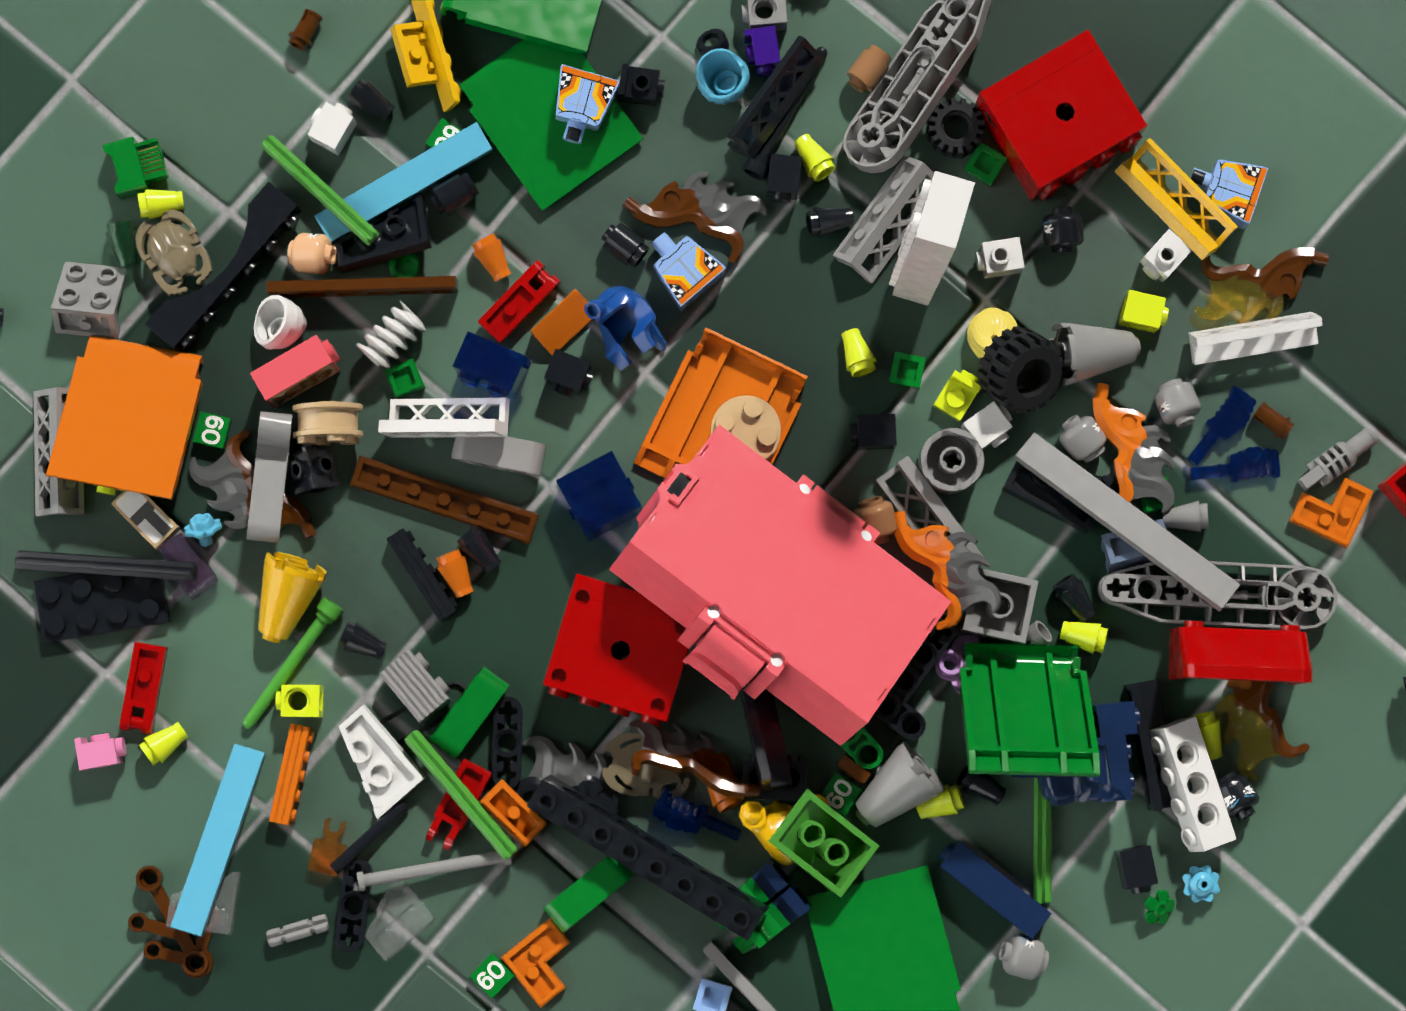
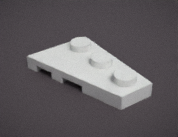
(381, 761)

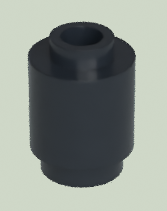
(454, 194)
(624, 244)

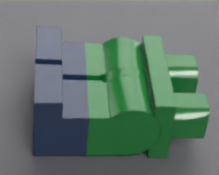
(783, 909)

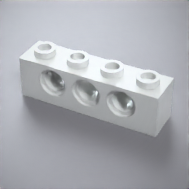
(1205, 793)

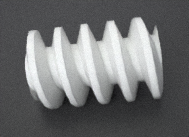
(391, 336)

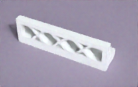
(1254, 337)
(447, 425)

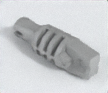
(1337, 459)

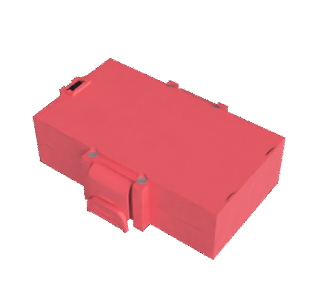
(778, 587)

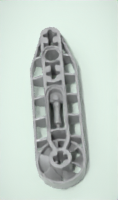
(872, 132)
(1288, 584)

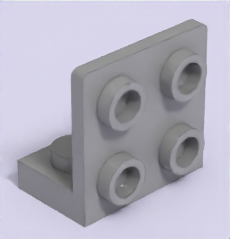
(88, 300)

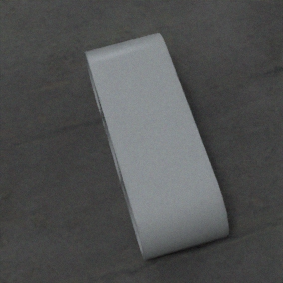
(501, 454)

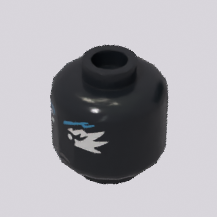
(1063, 230)
(1238, 795)

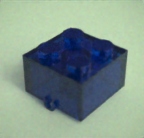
(491, 366)
(599, 496)

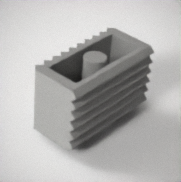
(416, 687)

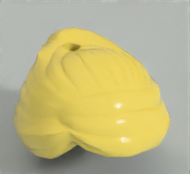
(986, 326)

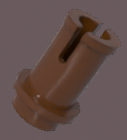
(305, 30)
(1273, 420)

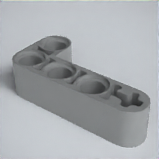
(269, 476)

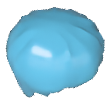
(722, 76)

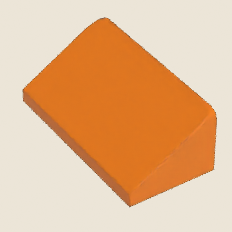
(562, 323)
(512, 813)

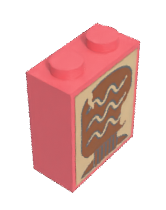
(296, 371)

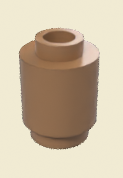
(868, 69)

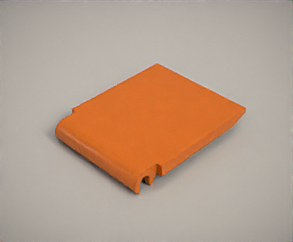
(704, 382)
(127, 417)

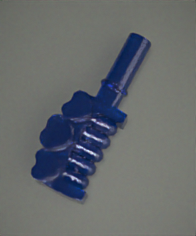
(1228, 420)
(1243, 464)
(687, 816)

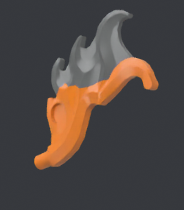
(1139, 454)
(953, 566)

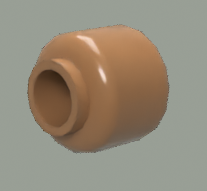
(879, 515)

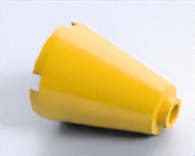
(286, 594)

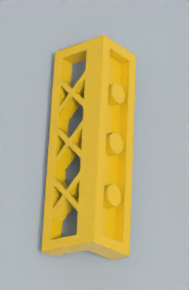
(1169, 207)

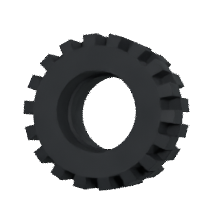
(1006, 358)

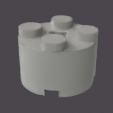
(966, 452)

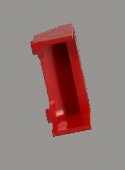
(1239, 654)

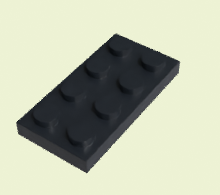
(98, 605)

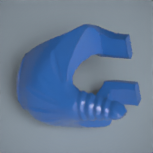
(617, 313)

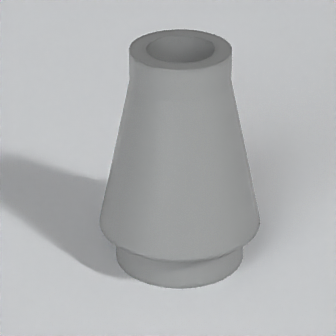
(1187, 517)

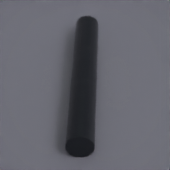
(369, 837)

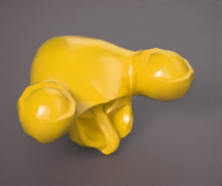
(765, 821)

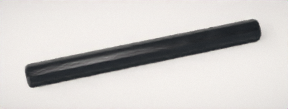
(106, 565)

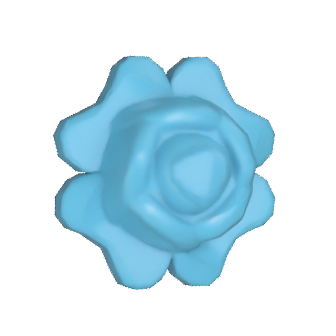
(203, 527)
(1201, 883)

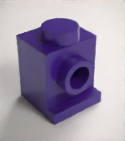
(763, 49)

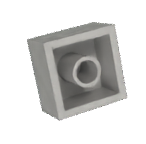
(1013, 616)

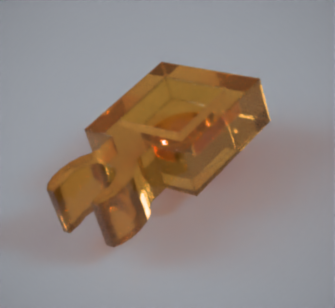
(327, 849)

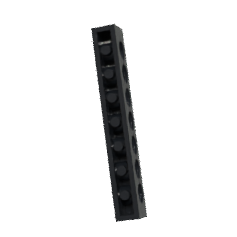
(648, 857)

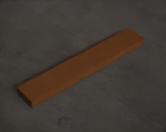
(363, 287)
(444, 499)

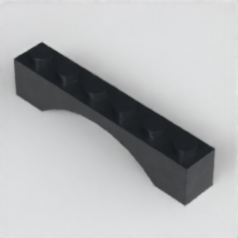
(182, 317)

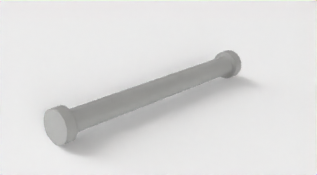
(429, 869)

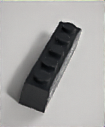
(423, 574)

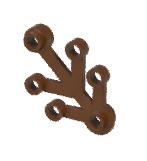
(184, 939)

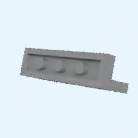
(883, 214)
(925, 494)
(65, 495)

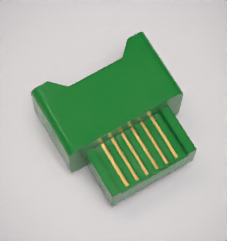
(136, 165)

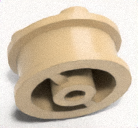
(327, 422)
(751, 422)

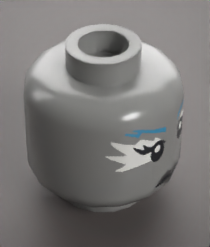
(1177, 403)
(1082, 438)
(1024, 957)

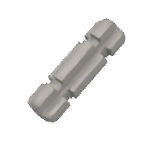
(297, 930)

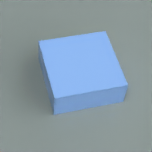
(712, 996)

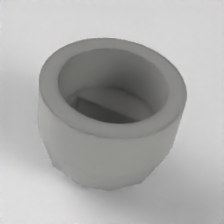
(1038, 634)

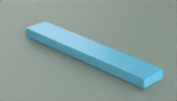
(410, 179)
(218, 840)

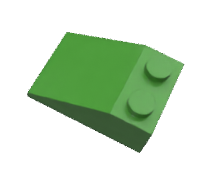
(823, 843)

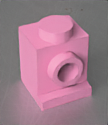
(100, 751)

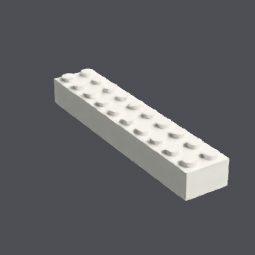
(931, 237)

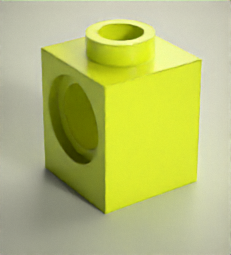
(1143, 311)
(314, 697)

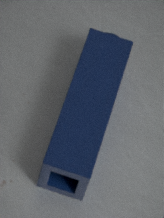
(993, 888)

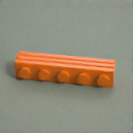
(291, 774)

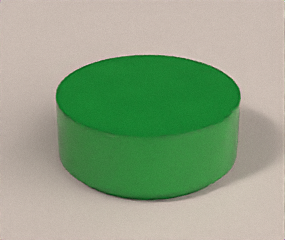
(405, 266)

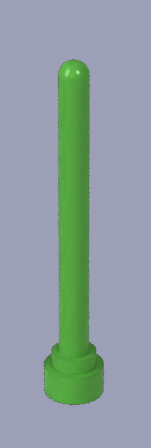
(326, 614)

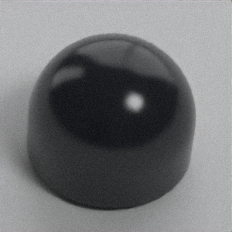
(722, 41)

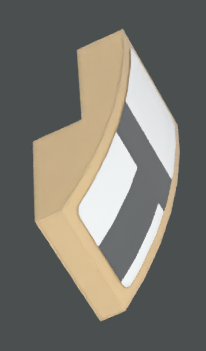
(146, 517)

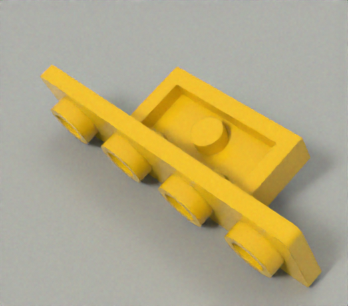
(424, 55)

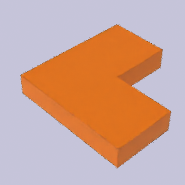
(1333, 521)
(530, 965)

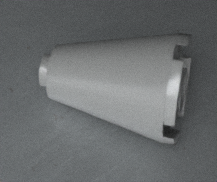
(1093, 350)
(898, 787)

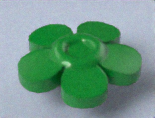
(1158, 907)

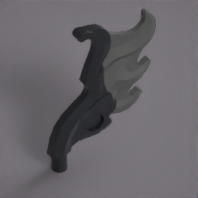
(570, 769)

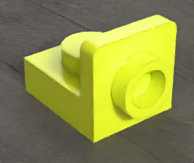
(957, 394)

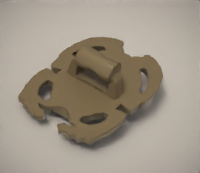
(173, 251)
(649, 776)

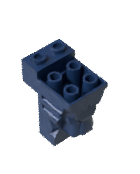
(1115, 782)

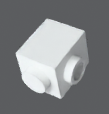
(332, 127)
(1165, 256)
(1000, 258)
(989, 425)

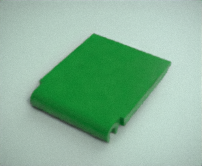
(551, 23)
(517, 111)
(1027, 711)
(885, 945)

